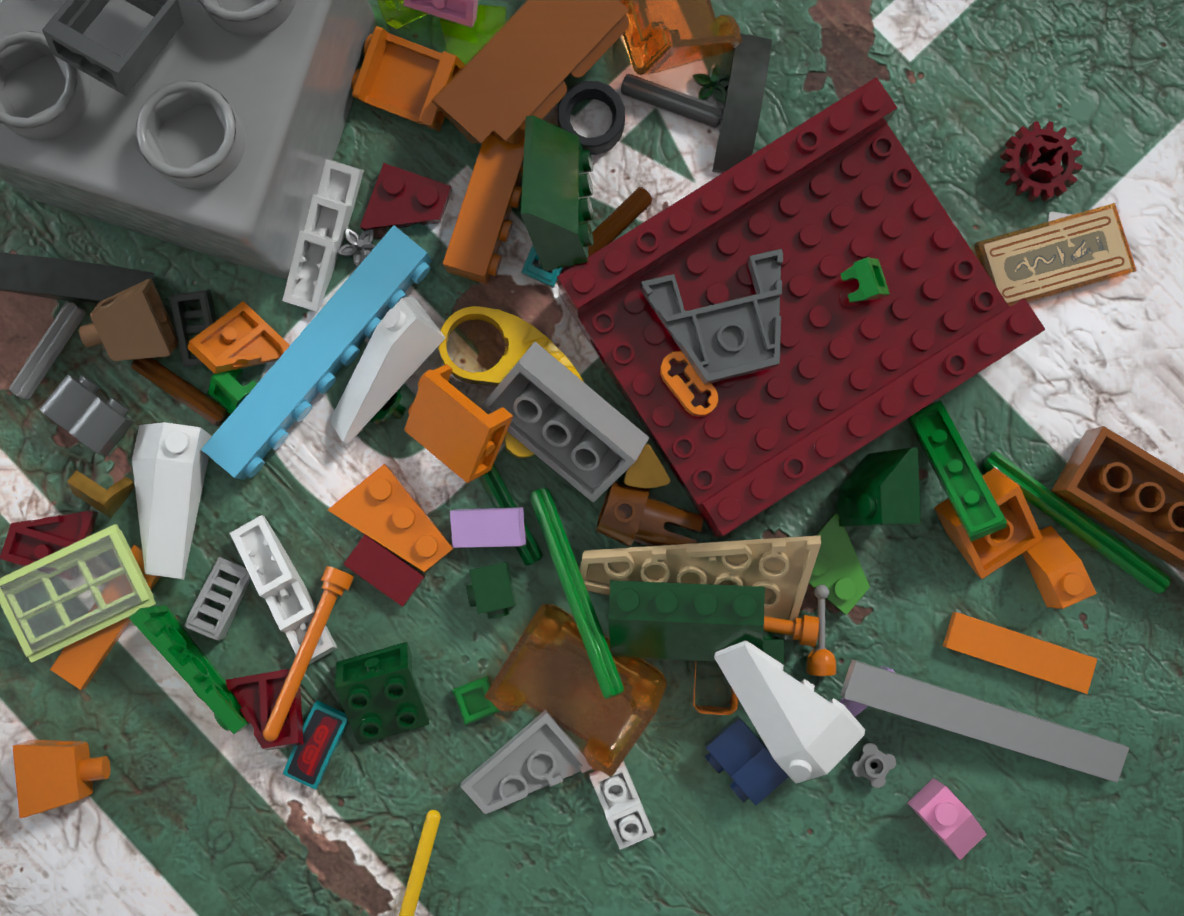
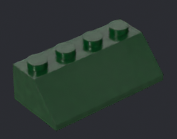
(556, 194)
(682, 619)

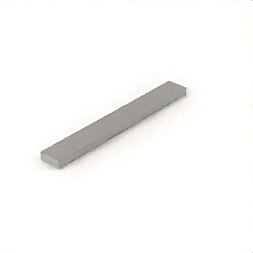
(983, 721)

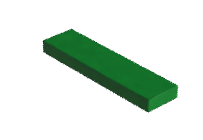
(957, 472)

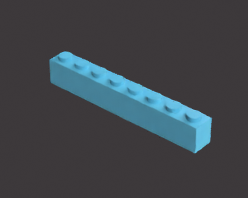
(317, 355)

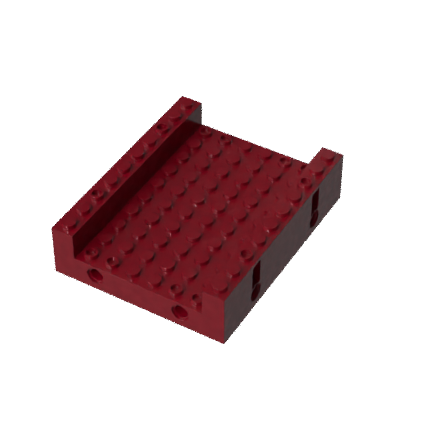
(846, 368)

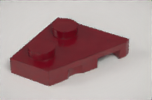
(38, 538)
(258, 697)

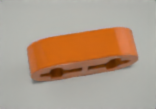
(682, 390)

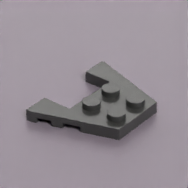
(729, 335)

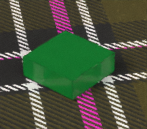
(472, 701)

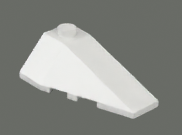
(392, 355)
(168, 490)
(794, 722)

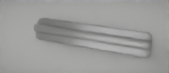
(47, 350)

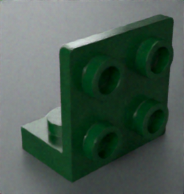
(380, 693)

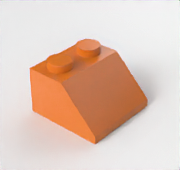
(1000, 547)

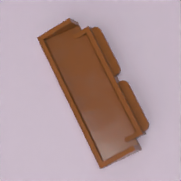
(526, 63)

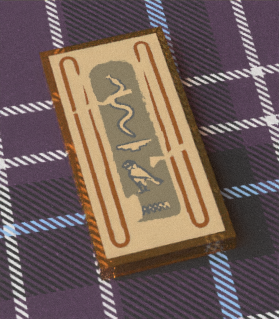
(1057, 255)

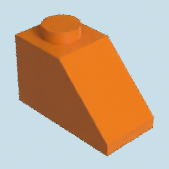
(1058, 571)

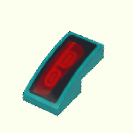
(321, 738)

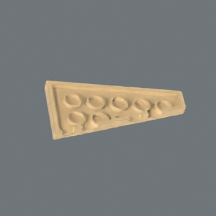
(775, 563)

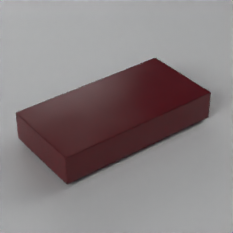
(384, 570)

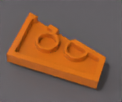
(393, 518)

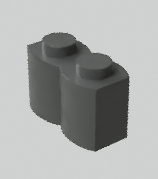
(87, 414)

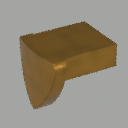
(646, 471)
(103, 500)

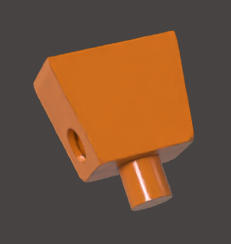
(55, 774)

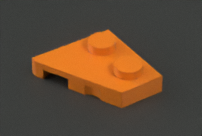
(237, 341)

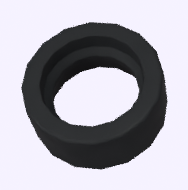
(601, 92)

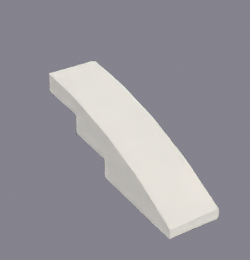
(323, 235)
(279, 584)

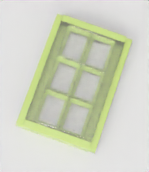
(74, 593)

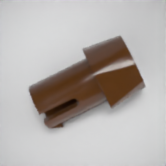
(633, 516)

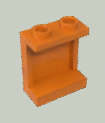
(403, 77)
(455, 426)

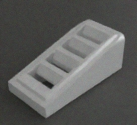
(208, 593)

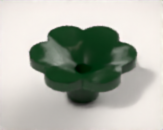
(391, 408)

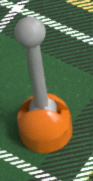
(820, 660)

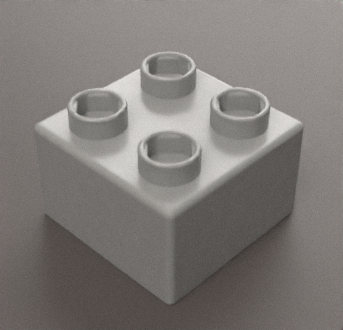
(212, 138)

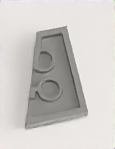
(529, 761)

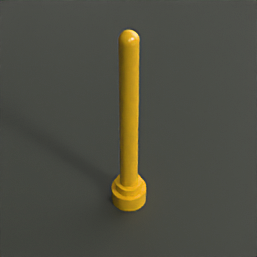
(420, 863)

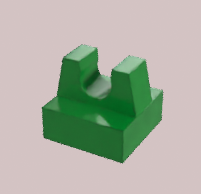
(870, 278)
(227, 390)

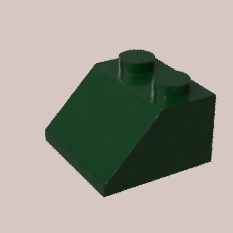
(882, 490)

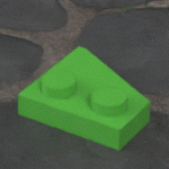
(838, 567)

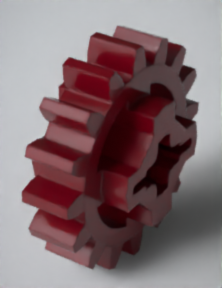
(1044, 178)

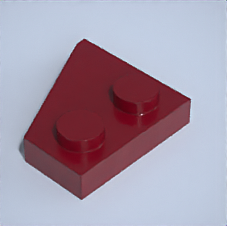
(405, 200)

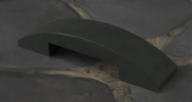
(742, 102)

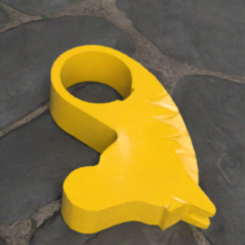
(518, 336)

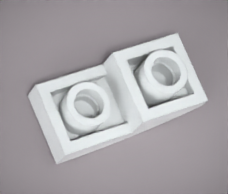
(622, 806)

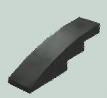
(65, 278)

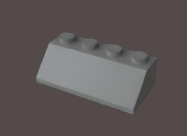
(566, 423)

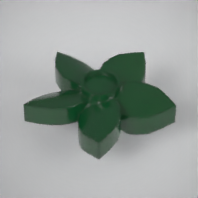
(712, 84)

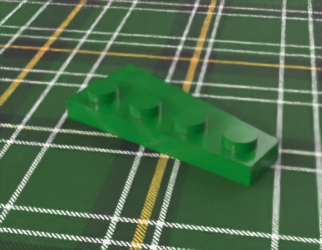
(190, 662)

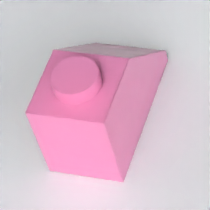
(947, 817)

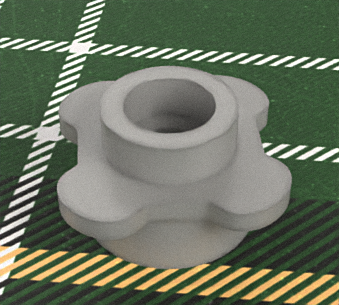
(863, 768)

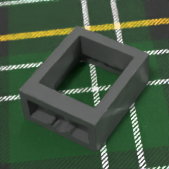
(68, 43)

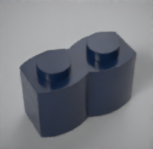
(745, 760)

